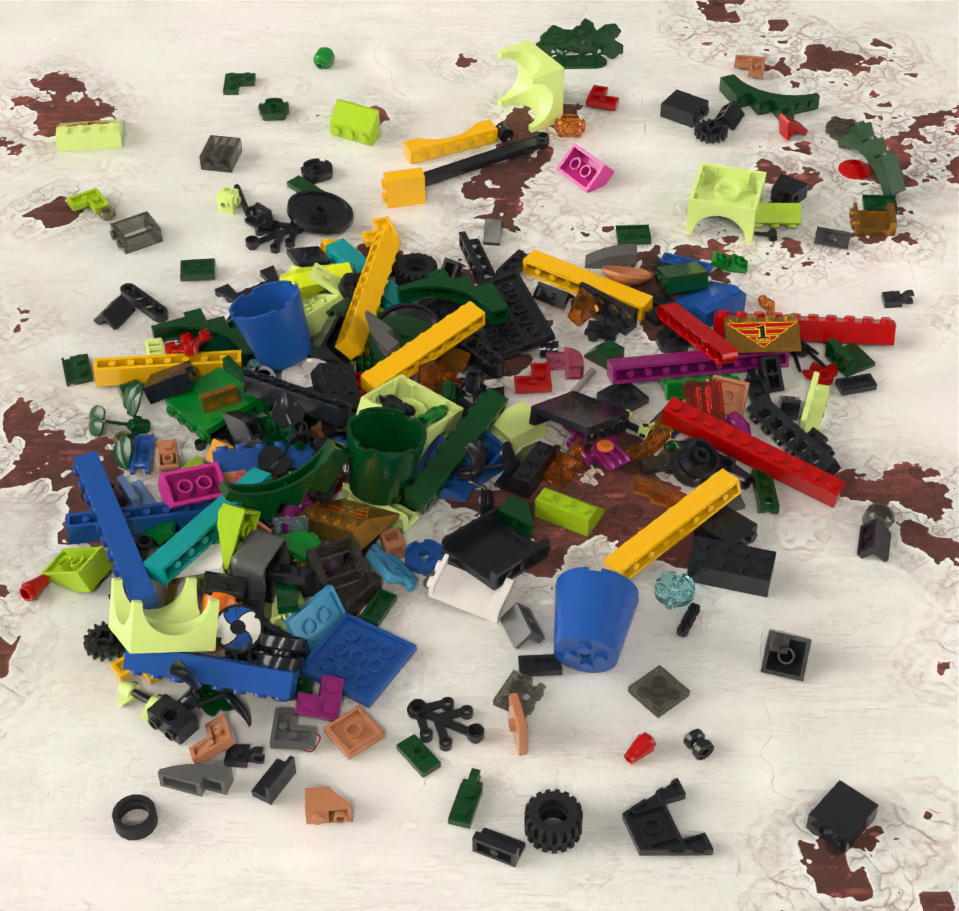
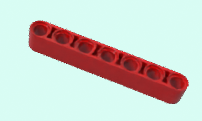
(697, 333)

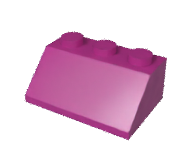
(584, 169)
(190, 485)

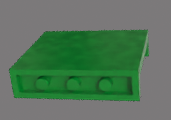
(189, 410)

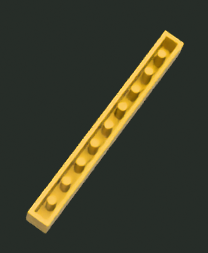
(368, 293)

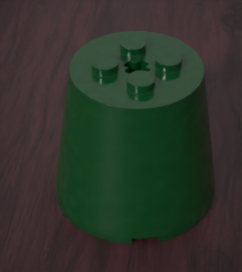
(383, 453)

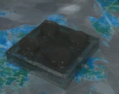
(658, 691)

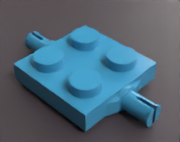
(391, 568)

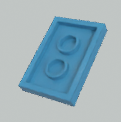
(316, 616)

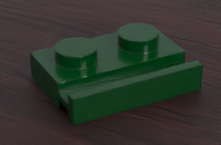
(878, 202)
(633, 234)
(197, 269)
(77, 369)

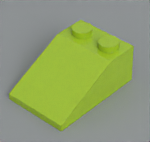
(233, 527)
(79, 568)

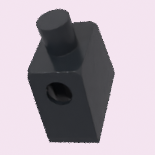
(788, 190)

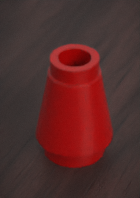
(33, 588)
(641, 747)

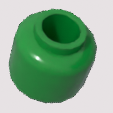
(324, 58)

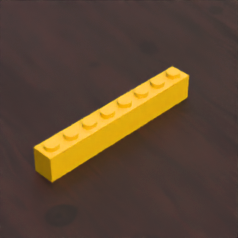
(570, 276)
(426, 346)
(118, 370)
(674, 524)

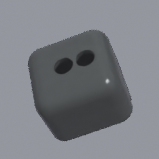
(257, 557)

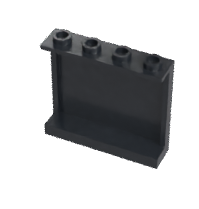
(582, 414)
(493, 549)

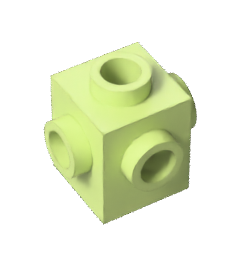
(228, 200)

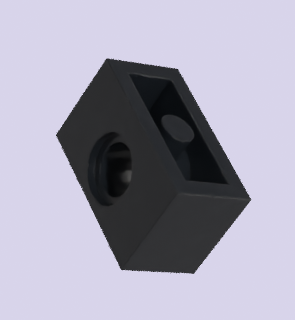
(172, 719)

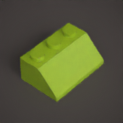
(355, 122)
(778, 214)
(567, 511)

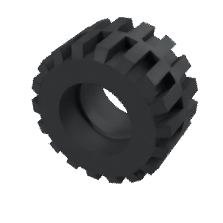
(413, 267)
(550, 836)

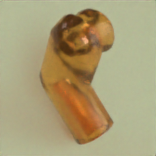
(767, 304)

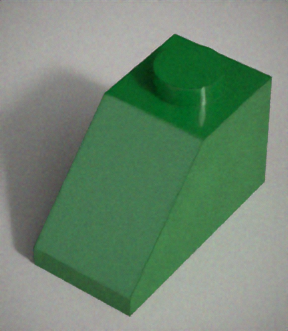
(300, 542)

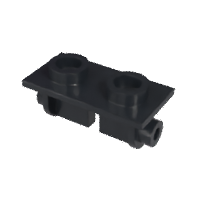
(394, 402)

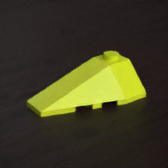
(308, 286)

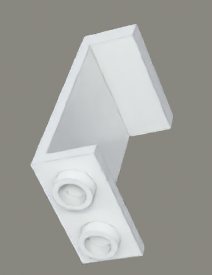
(209, 560)
(466, 592)

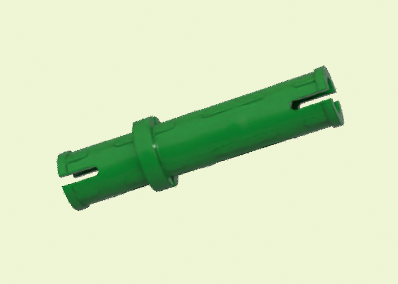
(434, 414)

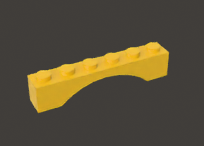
(478, 135)

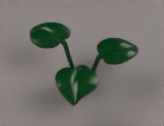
(122, 449)

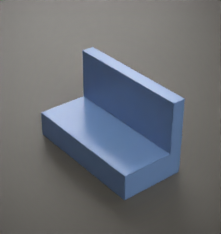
(134, 492)

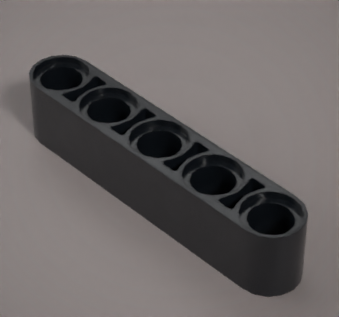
(483, 356)

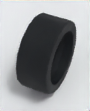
(130, 803)

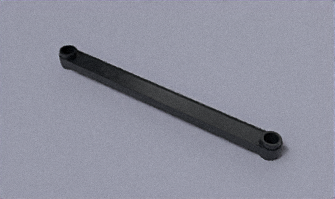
(487, 158)

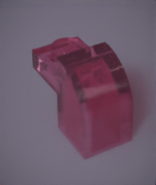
(570, 361)

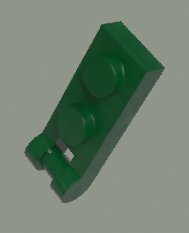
(765, 492)

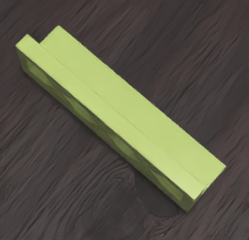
(814, 405)
(401, 522)

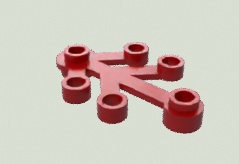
(189, 344)

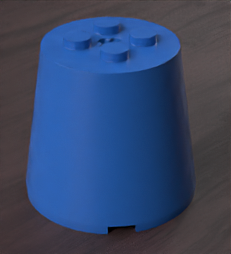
(273, 324)
(592, 618)

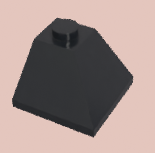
(786, 655)

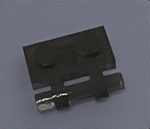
(522, 685)

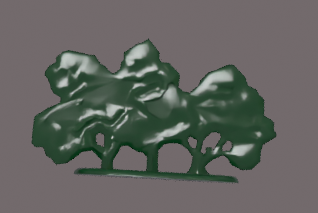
(583, 40)

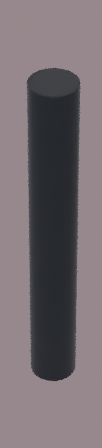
(243, 201)

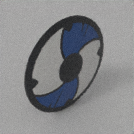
(238, 628)

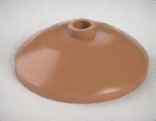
(627, 275)

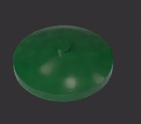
(404, 328)

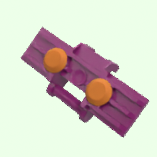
(603, 451)

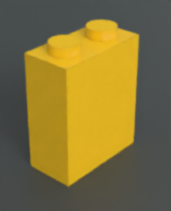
(403, 187)

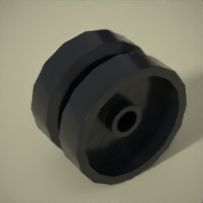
(694, 462)
(281, 653)

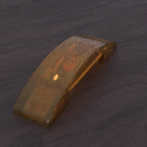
(653, 442)

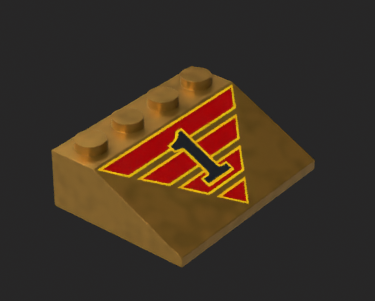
(763, 333)
(347, 518)

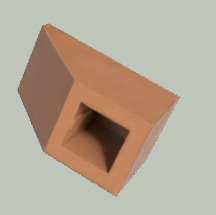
(168, 455)
(326, 806)

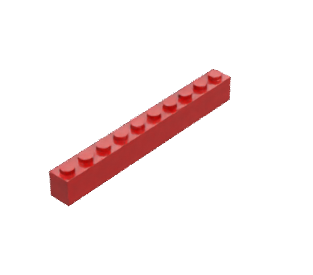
(821, 329)
(753, 452)

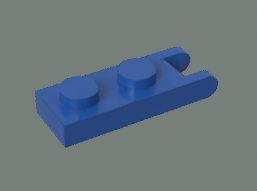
(142, 453)

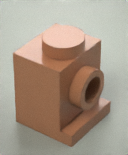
(393, 542)

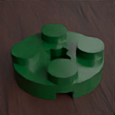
(273, 109)

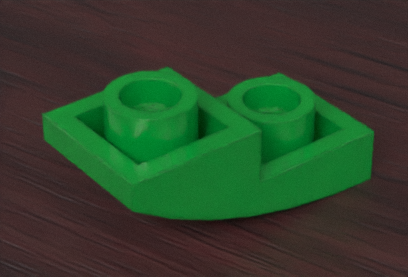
(733, 264)
(161, 532)

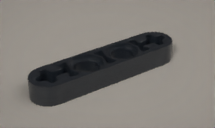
(147, 300)

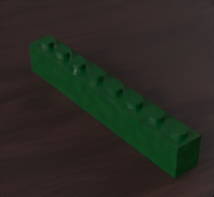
(448, 457)

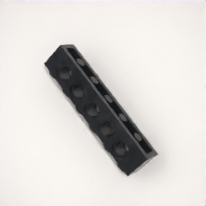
(764, 407)

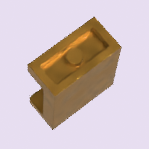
(873, 222)

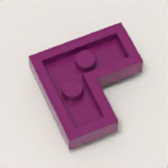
(321, 706)

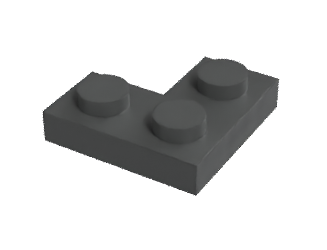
(288, 735)

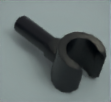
(771, 234)

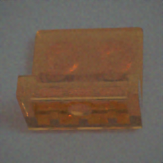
(452, 363)
(565, 465)

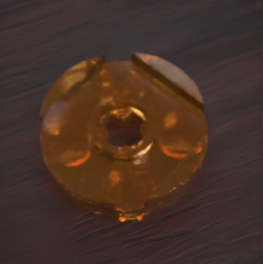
(569, 126)

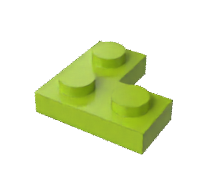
(90, 198)

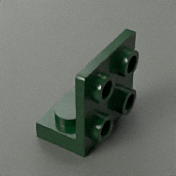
(848, 358)

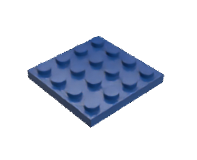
(361, 656)

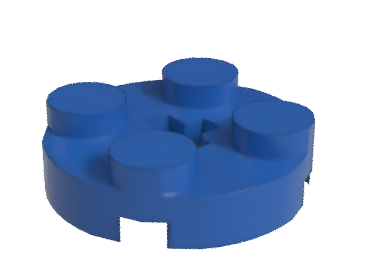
(423, 565)

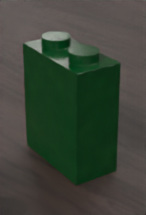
(682, 277)

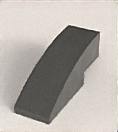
(612, 255)
(382, 335)
(197, 778)

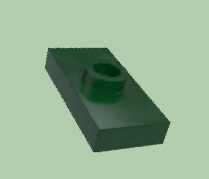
(378, 607)
(418, 755)

